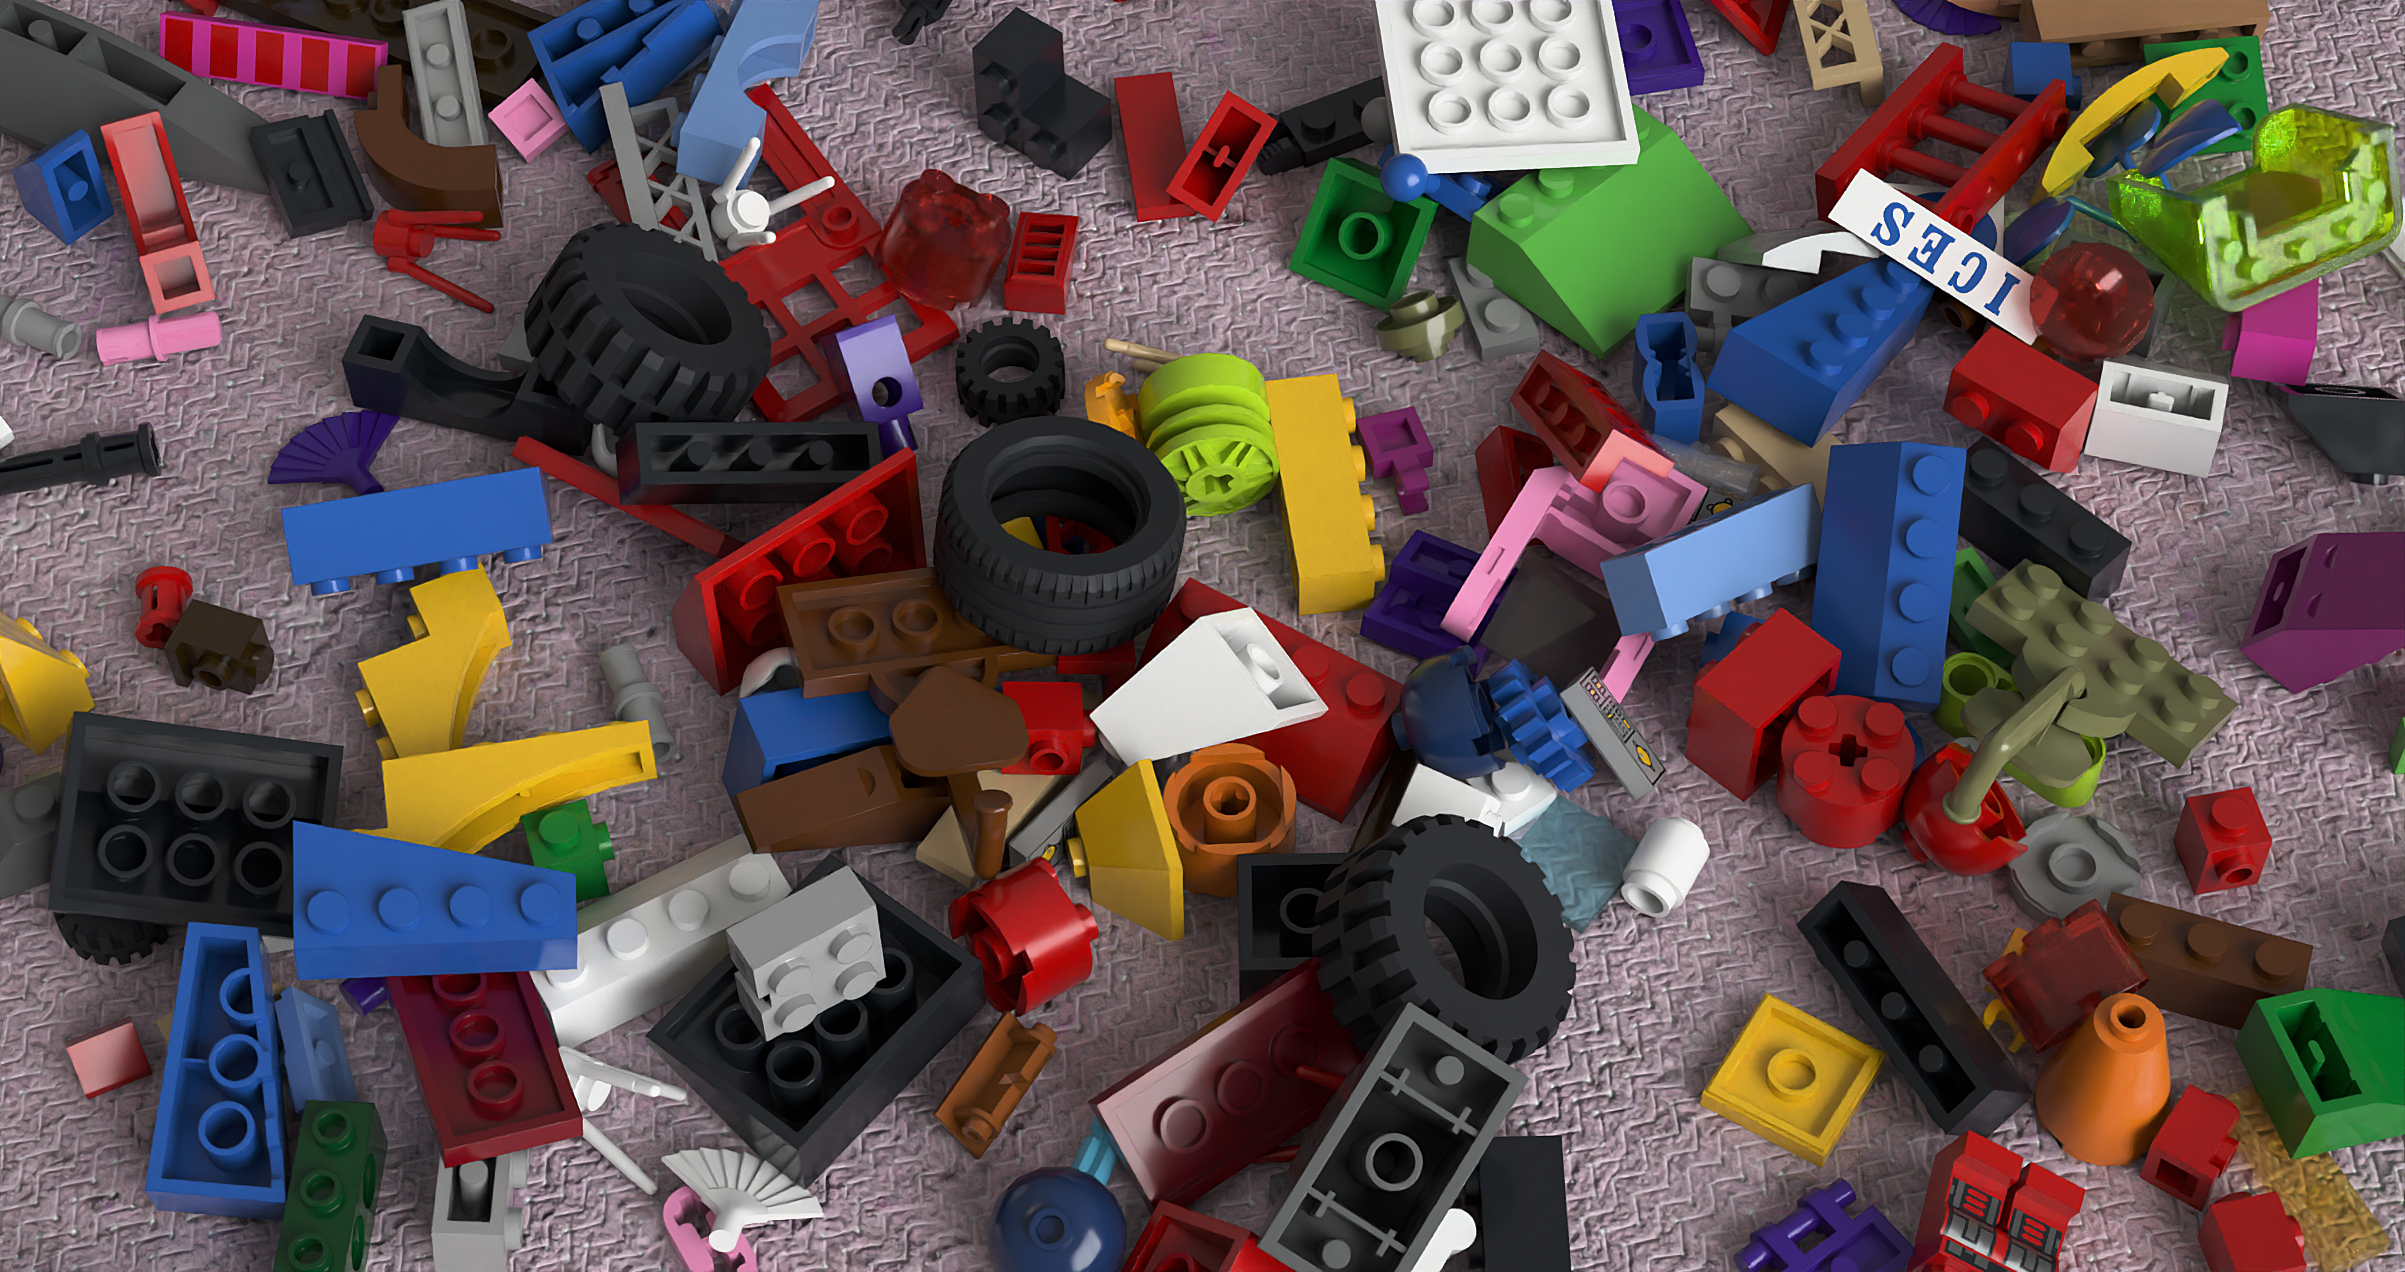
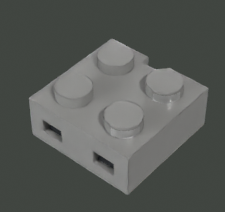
(807, 953)

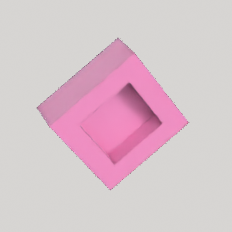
(529, 120)

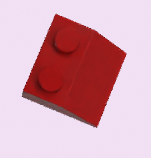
(2022, 400)

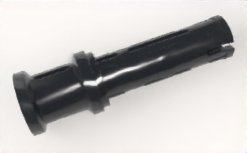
(92, 460)

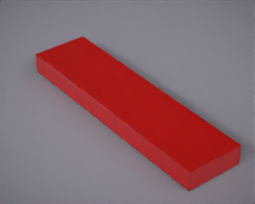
(607, 489)

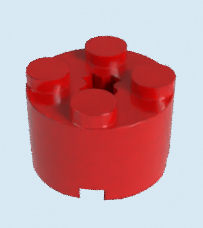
(1844, 769)
(1025, 936)

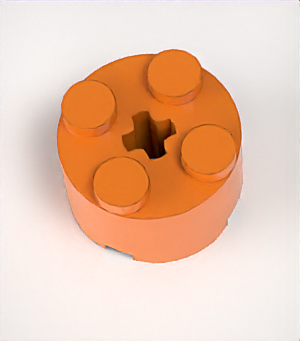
(1225, 807)

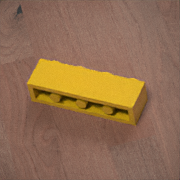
(1321, 497)

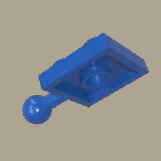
(1407, 178)

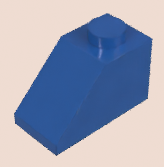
(64, 187)

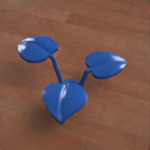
(2182, 137)

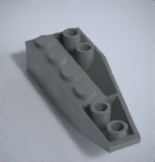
(76, 75)

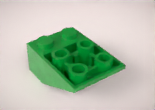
(2327, 1067)

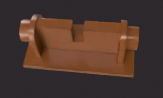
(995, 1082)

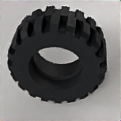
(645, 330)
(1487, 907)

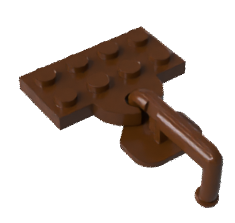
(928, 675)

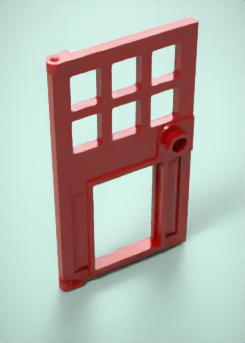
(804, 252)

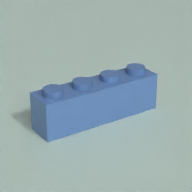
(1715, 561)

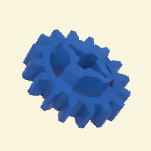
(1540, 726)

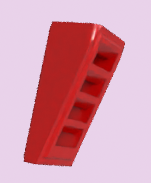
(1041, 292)

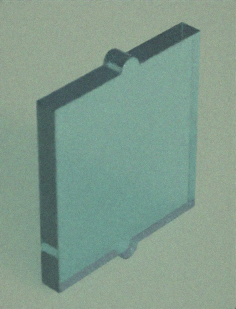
(1579, 857)

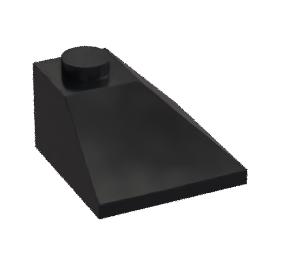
(2351, 425)

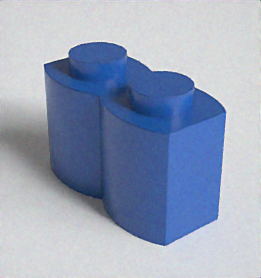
(1667, 377)

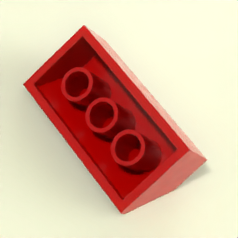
(1326, 756)

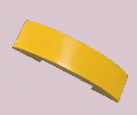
(2169, 78)

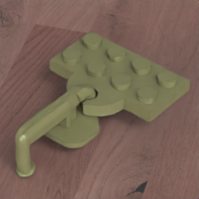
(2074, 678)

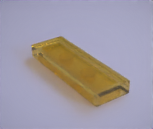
(2312, 1188)

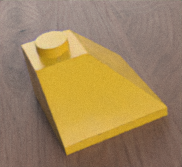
(1130, 852)

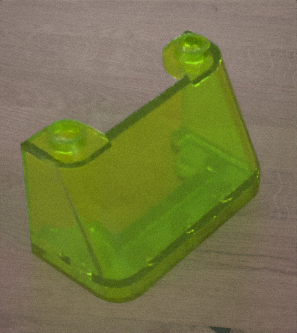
(2310, 204)

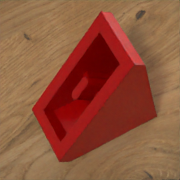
(1221, 156)

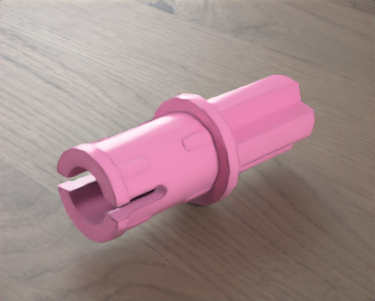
(158, 337)

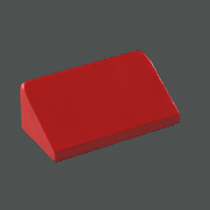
(1504, 467)

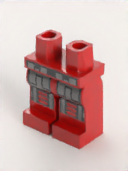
(1991, 1212)

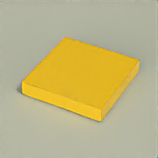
(1793, 1079)

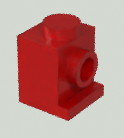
(2193, 1147)

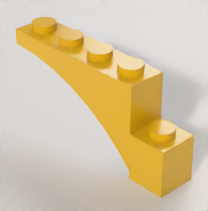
(430, 685)
(481, 791)

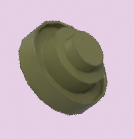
(1421, 325)

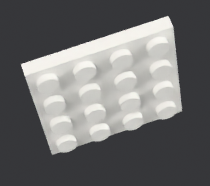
(1505, 83)

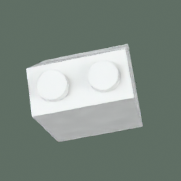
(1205, 689)

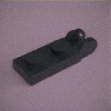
(1319, 129)

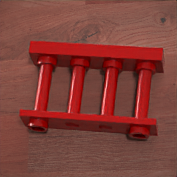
(1918, 112)

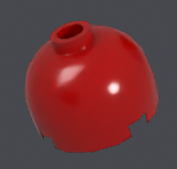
(1952, 846)

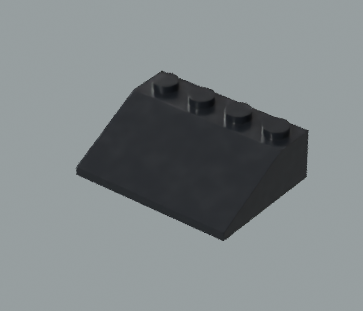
(184, 822)
(821, 1086)

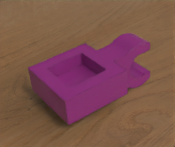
(1399, 448)

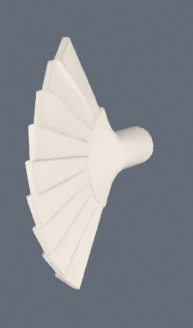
(740, 1191)

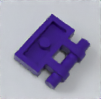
(1851, 1245)

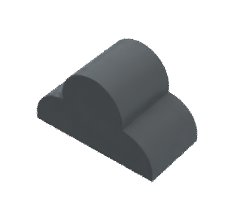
(1392, 1133)

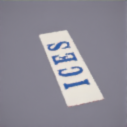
(1937, 252)

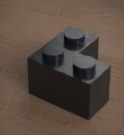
(1031, 100)

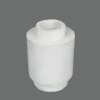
(1664, 866)

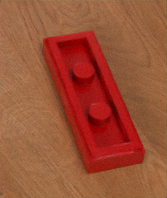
(1151, 143)

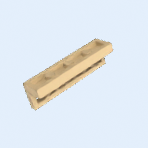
(1850, 33)

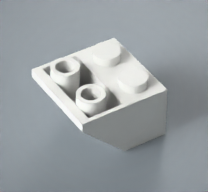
(2157, 416)

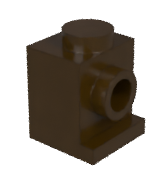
(219, 649)

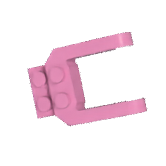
(1585, 531)

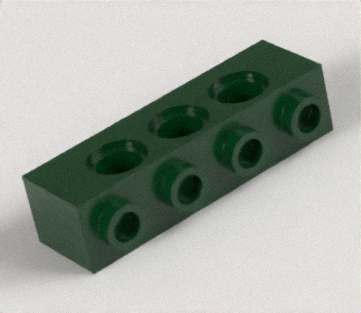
(333, 1189)

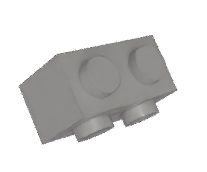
(475, 1213)

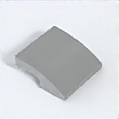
(1794, 248)

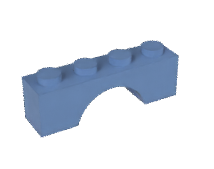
(761, 43)

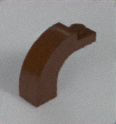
(418, 173)

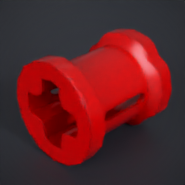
(162, 606)

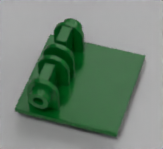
(2236, 87)

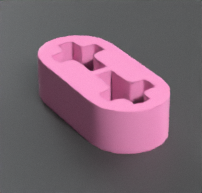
(691, 1250)

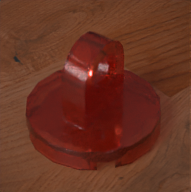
(2091, 302)

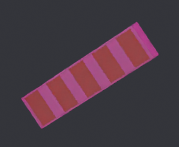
(272, 55)

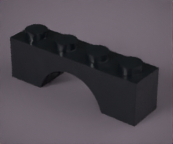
(407, 375)

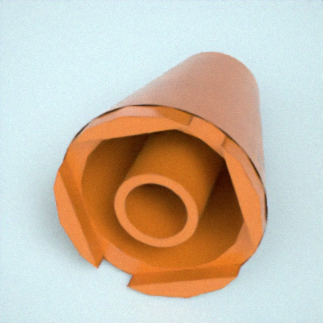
(2108, 1083)

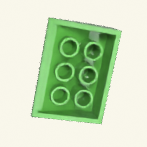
(1605, 240)

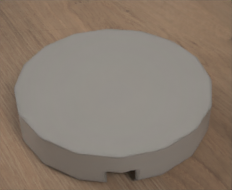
(2071, 864)

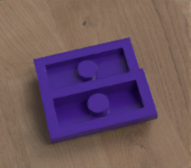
(1418, 596)

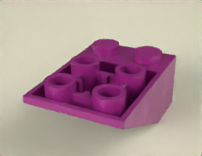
(2329, 607)

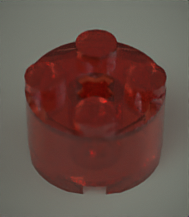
(944, 241)
(2064, 974)

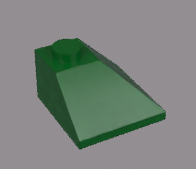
(1360, 236)

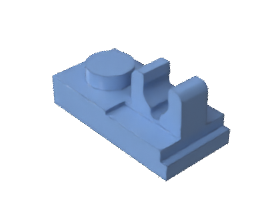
(312, 1050)

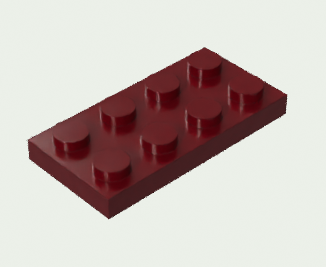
(483, 1063)
(1227, 1090)

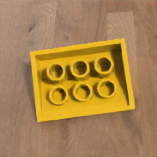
(38, 686)

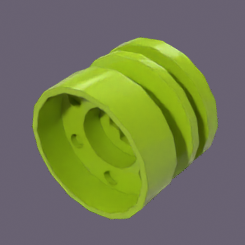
(1211, 431)

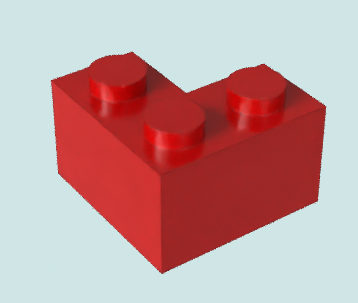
(1752, 696)

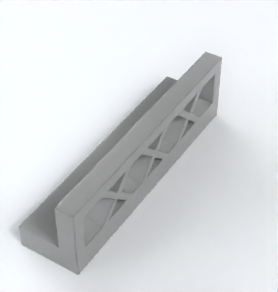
(636, 171)

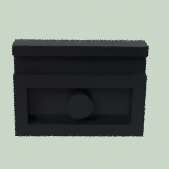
(311, 173)

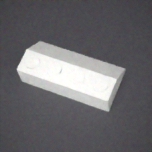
(656, 939)

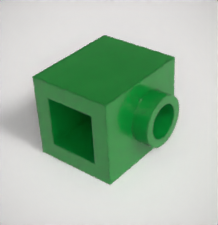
(570, 843)

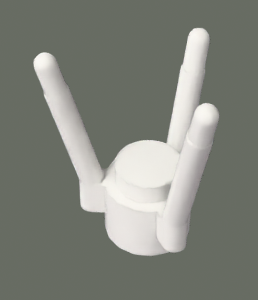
(744, 214)
(591, 1085)

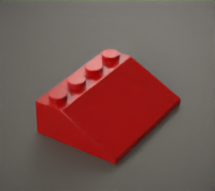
(855, 531)

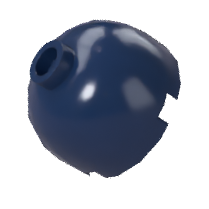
(1449, 717)
(1057, 1224)

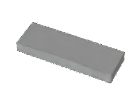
(445, 74)

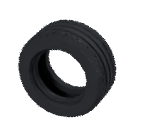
(1046, 597)

